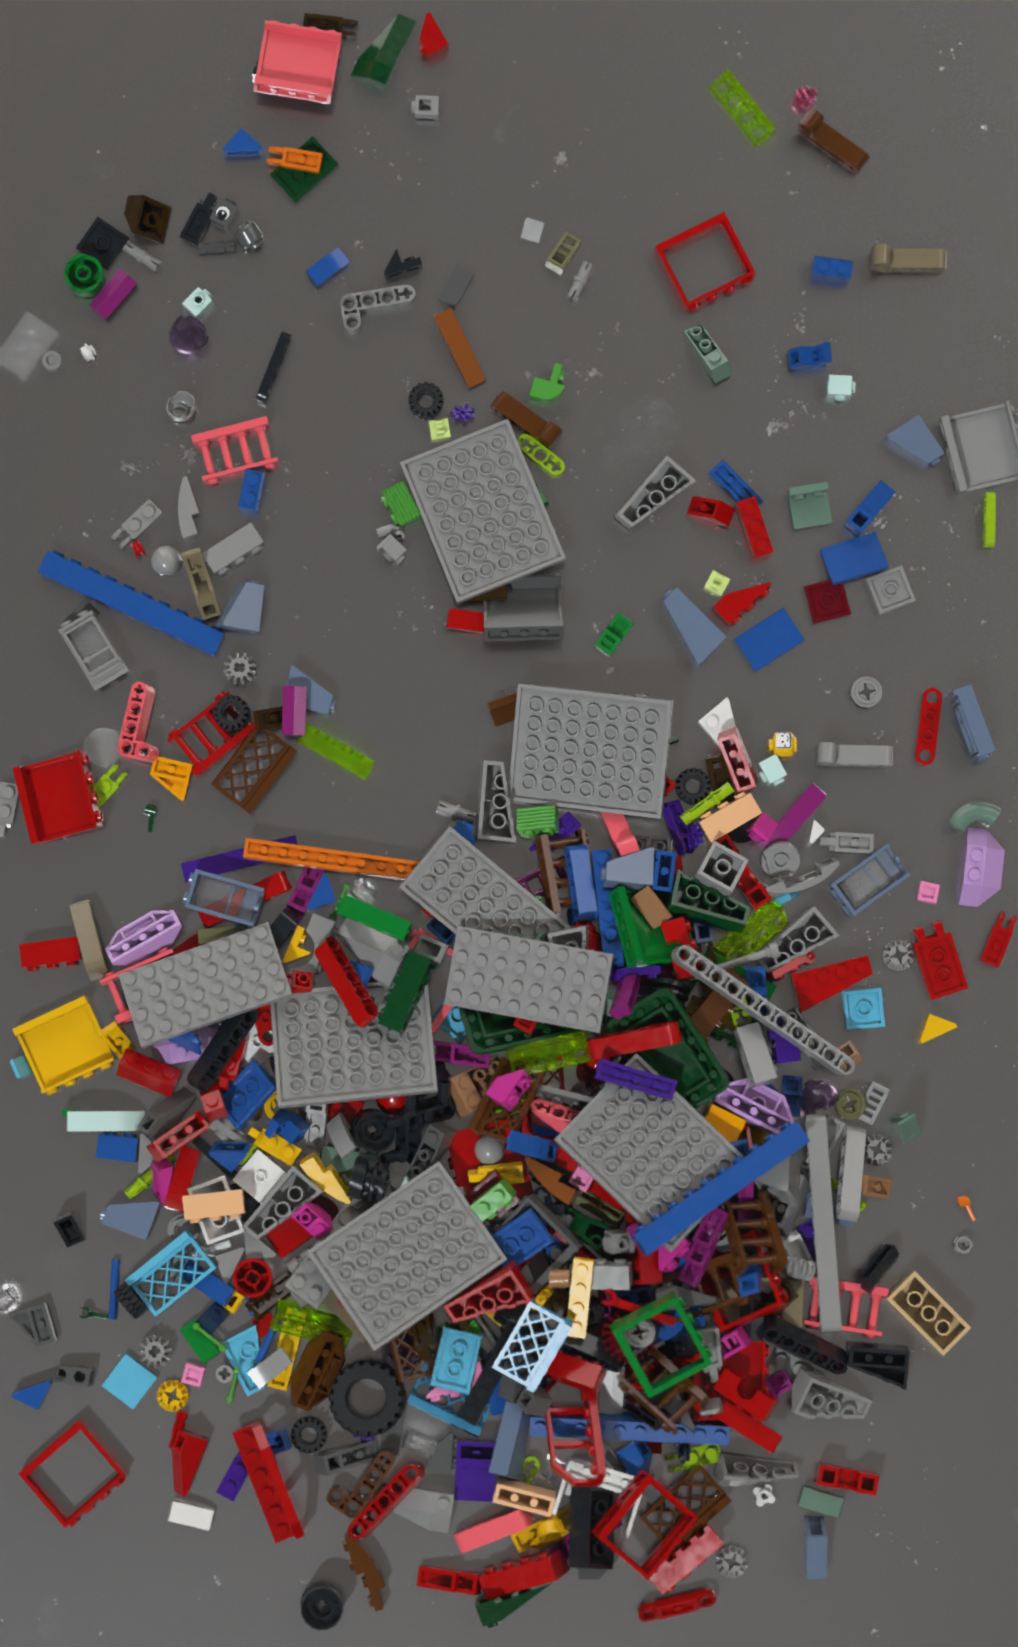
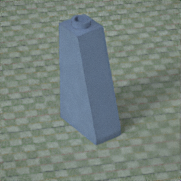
(694, 628)
(511, 1443)

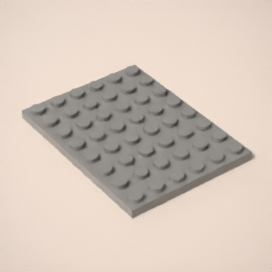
(483, 511)
(590, 750)
(333, 1060)
(645, 1148)
(406, 1256)

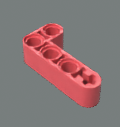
(141, 721)
(620, 833)
(552, 1114)
(493, 1529)

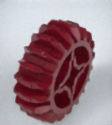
(612, 1341)

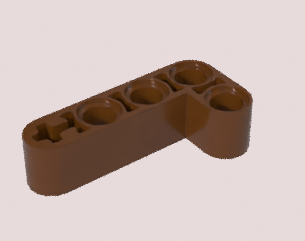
(831, 141)
(526, 420)
(366, 1481)

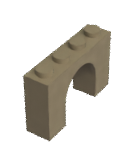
(792, 1314)

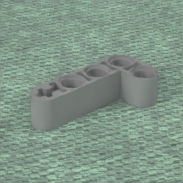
(378, 304)
(854, 755)

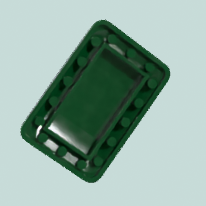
(496, 1032)
(688, 1062)

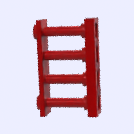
(215, 753)

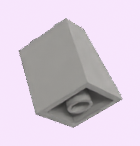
(720, 868)
(782, 1180)

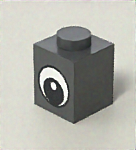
(224, 213)

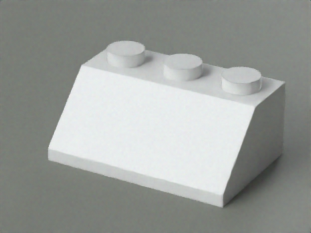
(219, 1229)

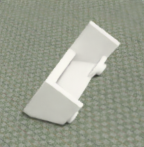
(613, 1481)

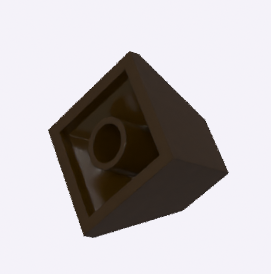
(147, 217)

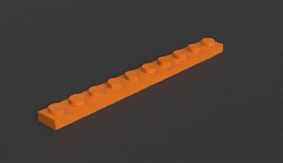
(328, 859)

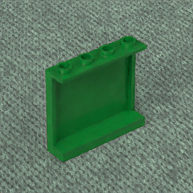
(639, 941)

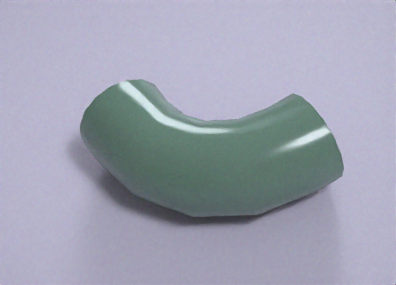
(974, 812)

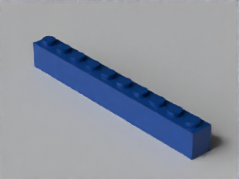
(131, 603)
(720, 1189)
(629, 1428)

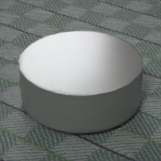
(52, 360)

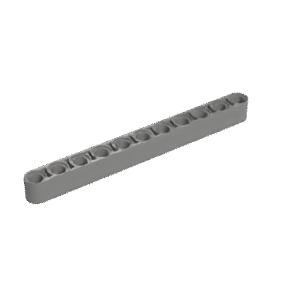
(753, 1009)
(823, 1223)

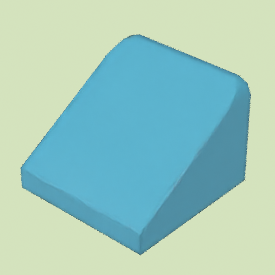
(21, 1067)

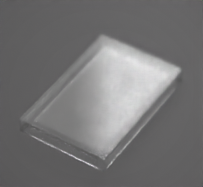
(26, 345)

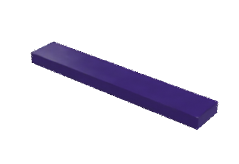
(226, 861)

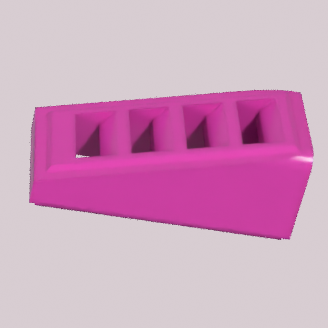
(161, 1178)
(738, 1337)

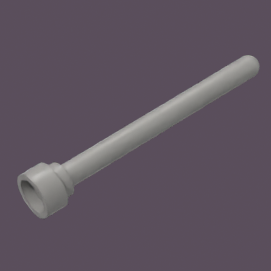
(770, 951)

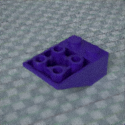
(782, 1049)
(472, 1474)

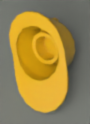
(549, 1532)

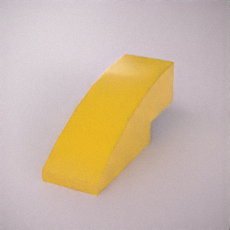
(325, 1177)

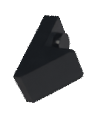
(396, 268)

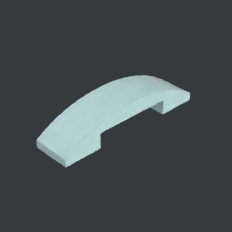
(104, 1120)

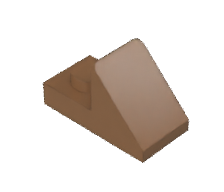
(876, 1186)

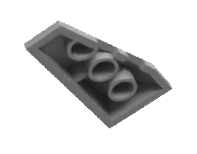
(373, 950)
(820, 1397)
(745, 1470)
(424, 1507)

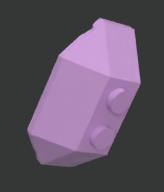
(980, 868)
(143, 937)
(171, 1053)
(758, 1106)

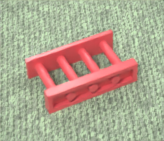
(239, 430)
(124, 1014)
(857, 1292)

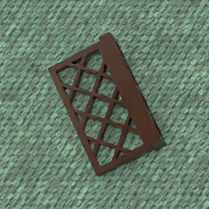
(265, 780)
(486, 1109)
(399, 1366)
(705, 1513)

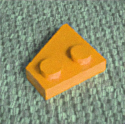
(172, 775)

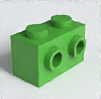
(493, 1199)

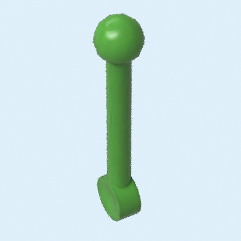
(333, 916)
(222, 1346)
(229, 1399)

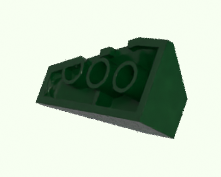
(381, 58)
(498, 1608)

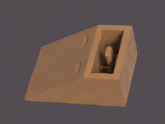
(470, 1087)

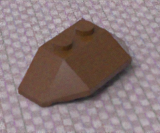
(316, 1371)

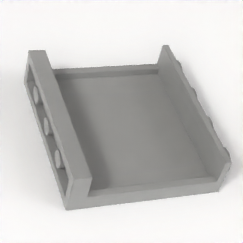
(982, 447)

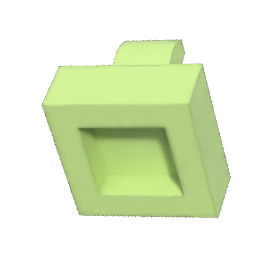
(439, 429)
(717, 583)

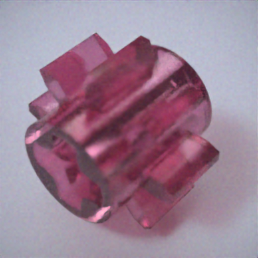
(805, 97)

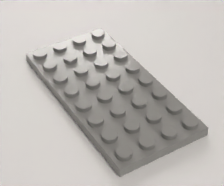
(471, 891)
(529, 979)
(205, 985)

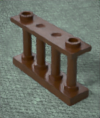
(547, 866)
(767, 1222)
(713, 1269)
(695, 1396)

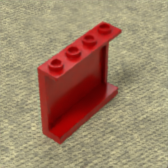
(58, 797)
(464, 1159)
(748, 1362)

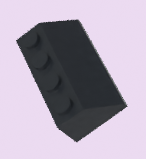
(586, 1510)

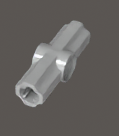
(226, 1131)

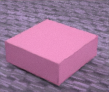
(928, 892)
(581, 1179)
(193, 1374)

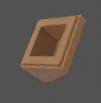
(850, 1050)

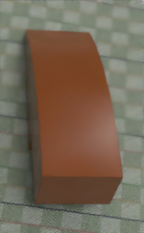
(552, 1181)

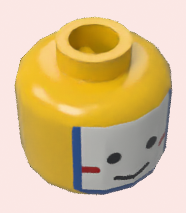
(783, 744)

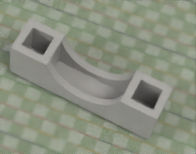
(319, 929)

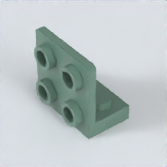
(809, 505)

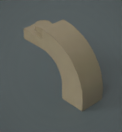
(201, 583)

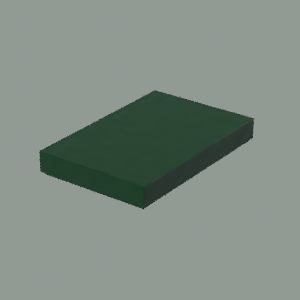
(300, 183)

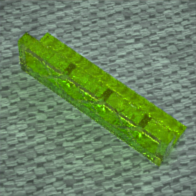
(748, 103)
(336, 752)
(758, 921)
(549, 1050)
(309, 1318)

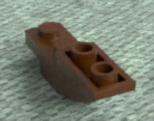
(362, 1562)

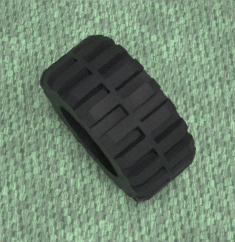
(340, 1403)

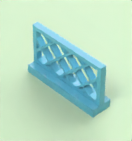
(159, 1260)

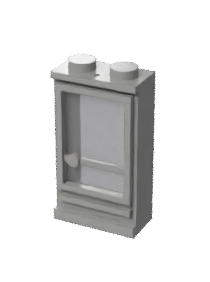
(93, 649)

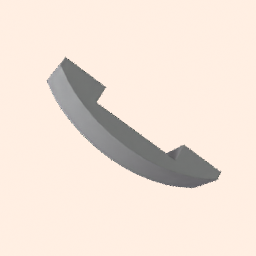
(823, 870)
(315, 1136)

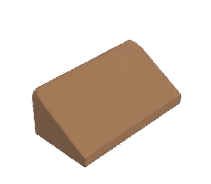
(651, 907)

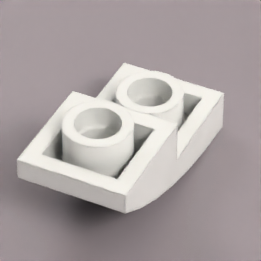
(190, 1515)

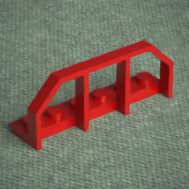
(592, 1430)
(252, 1445)

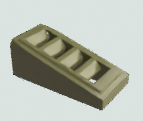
(555, 262)

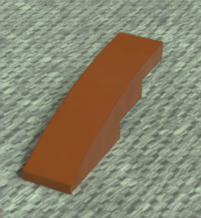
(459, 347)

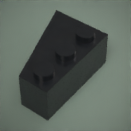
(880, 1361)

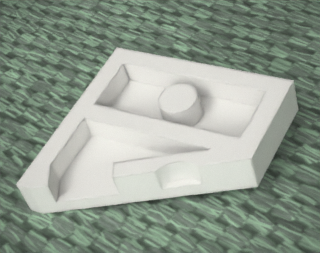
(718, 720)

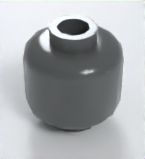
(248, 235)

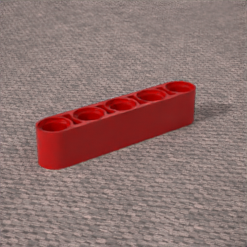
(273, 885)
(346, 982)
(634, 1040)
(377, 1504)

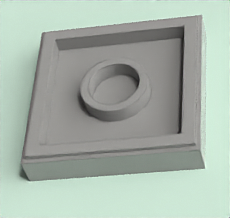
(890, 590)

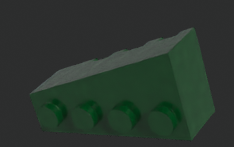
(705, 904)
(406, 991)
(592, 1234)

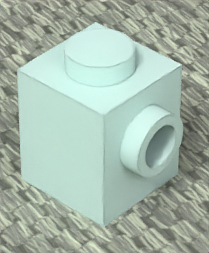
(198, 303)
(840, 387)
(772, 771)

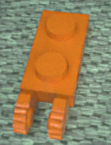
(296, 159)

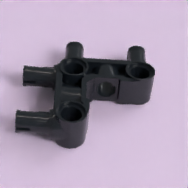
(412, 1119)

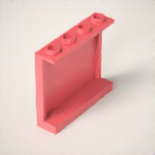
(298, 62)

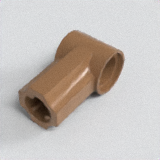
(559, 1278)

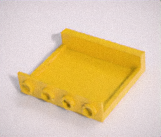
(64, 1045)

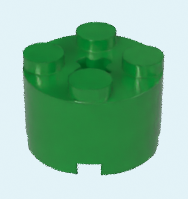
(84, 286)

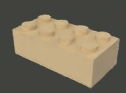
(928, 1313)

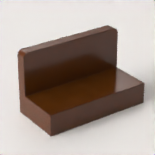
(503, 709)

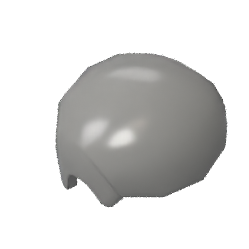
(181, 406)
(166, 560)
(489, 1150)

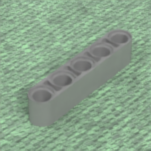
(850, 1173)

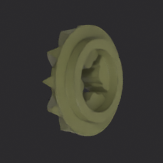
(859, 1107)

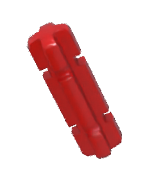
(181, 1416)

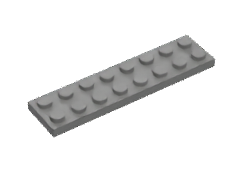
(307, 1280)

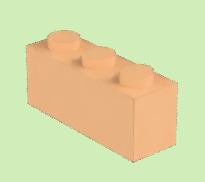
(729, 816)
(214, 1205)
(524, 1496)

